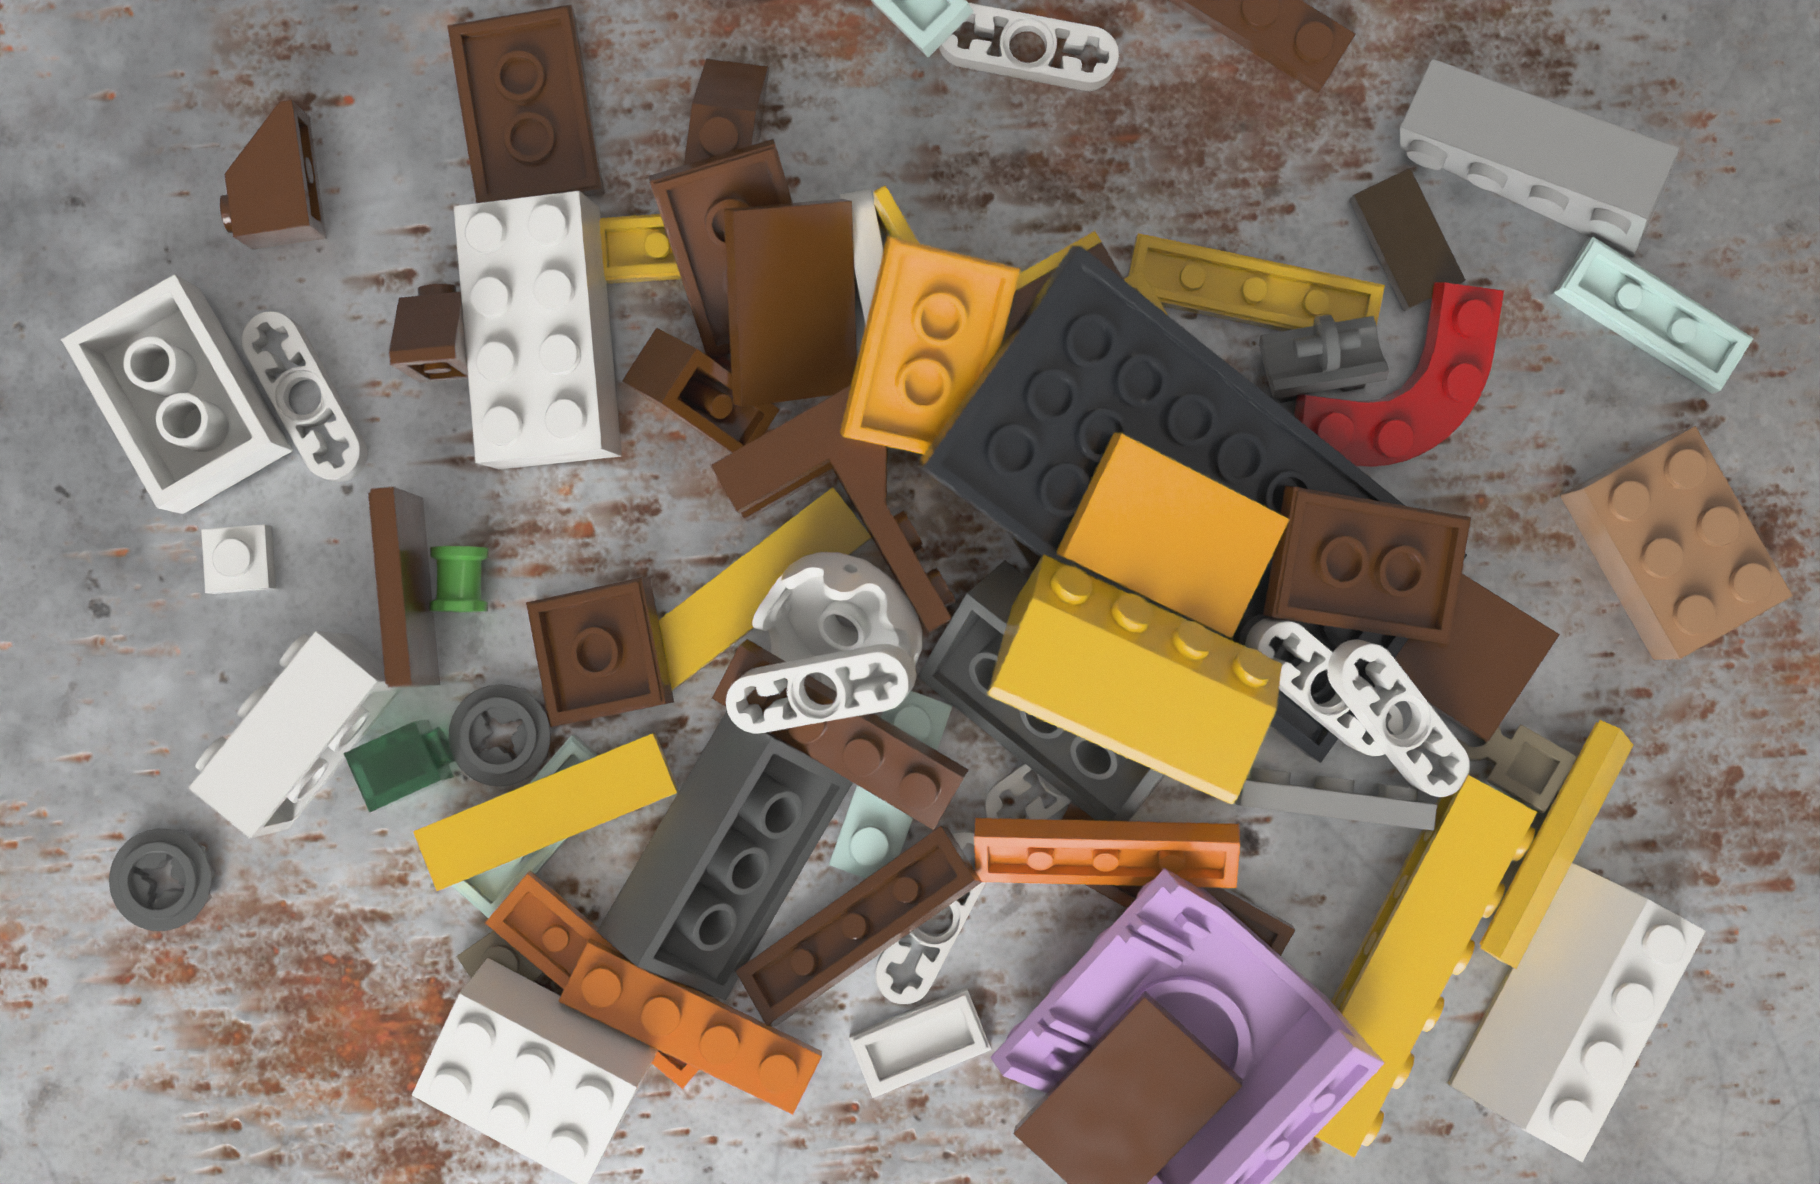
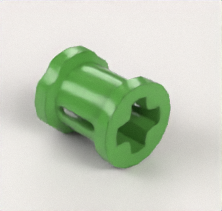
(458, 579)

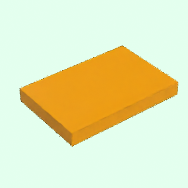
(925, 342)
(1172, 535)

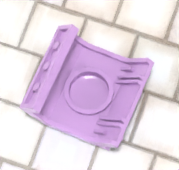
(1233, 995)

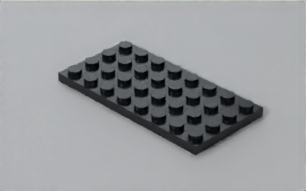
(1110, 361)

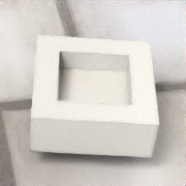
(238, 559)

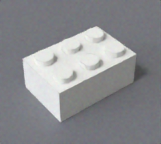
(176, 395)
(294, 733)
(533, 1072)

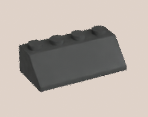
(961, 672)
(723, 859)

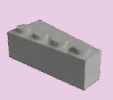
(1539, 154)

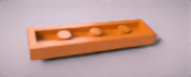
(1105, 851)
(553, 938)
(691, 1027)

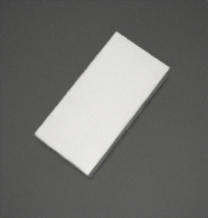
(919, 1042)

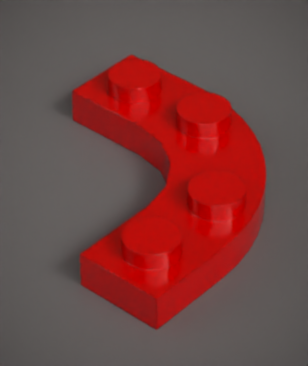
(1434, 397)

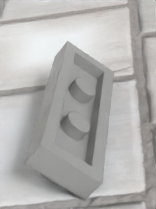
(1336, 799)

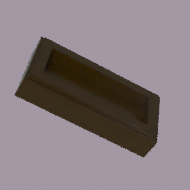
(1406, 238)

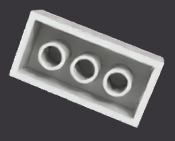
(537, 331)

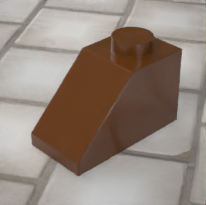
(726, 109)
(275, 184)
(430, 335)
(696, 392)

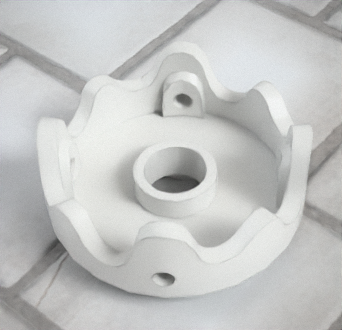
(826, 584)

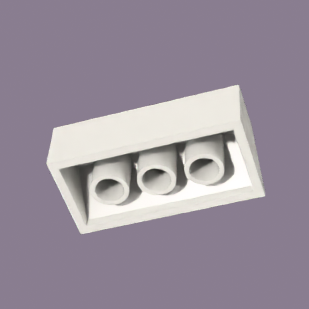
(1576, 1011)

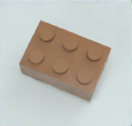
(1676, 545)

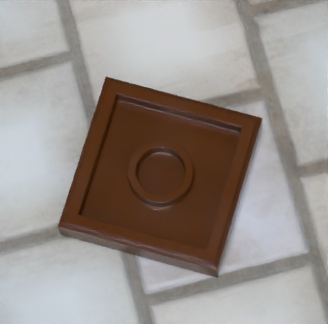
(600, 651)
(1485, 663)

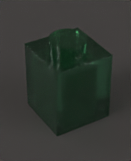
(400, 764)

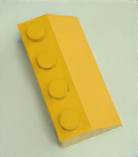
(1136, 679)

